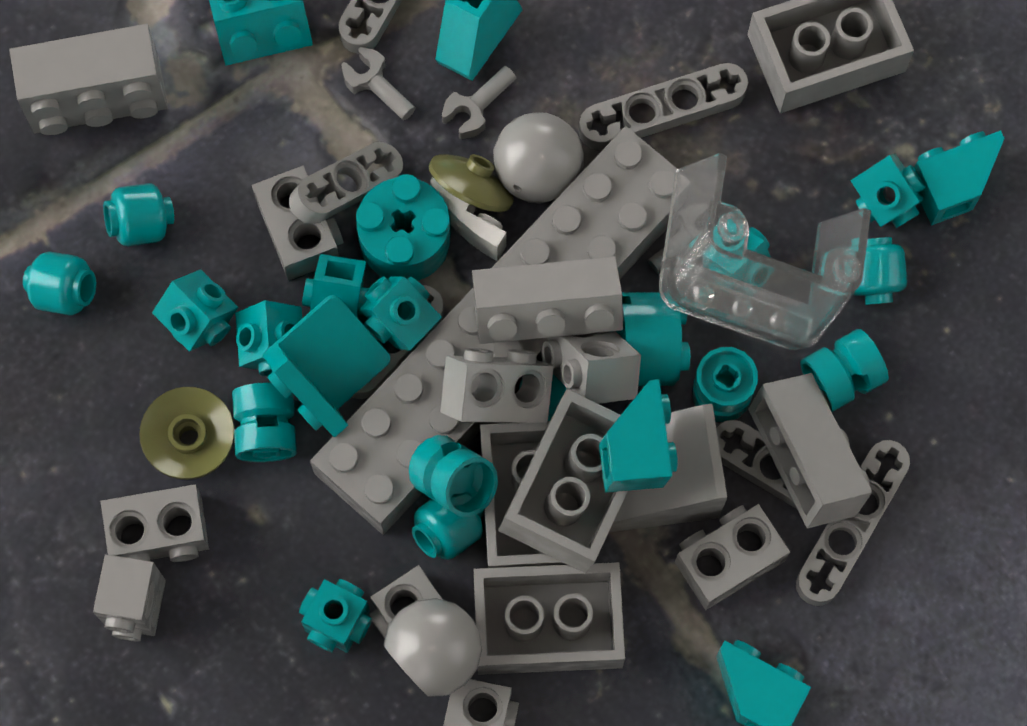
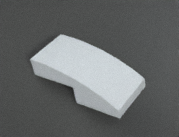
(480, 230)

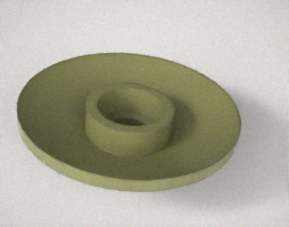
(471, 181)
(183, 411)

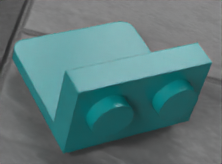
(259, 28)
(325, 362)

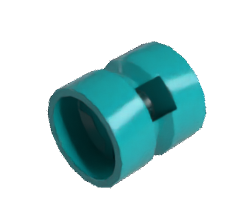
(848, 368)
(725, 380)
(263, 406)
(453, 475)

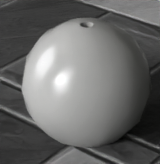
(537, 157)
(435, 645)

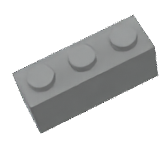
(547, 300)
(810, 450)

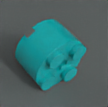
(404, 204)
(656, 335)

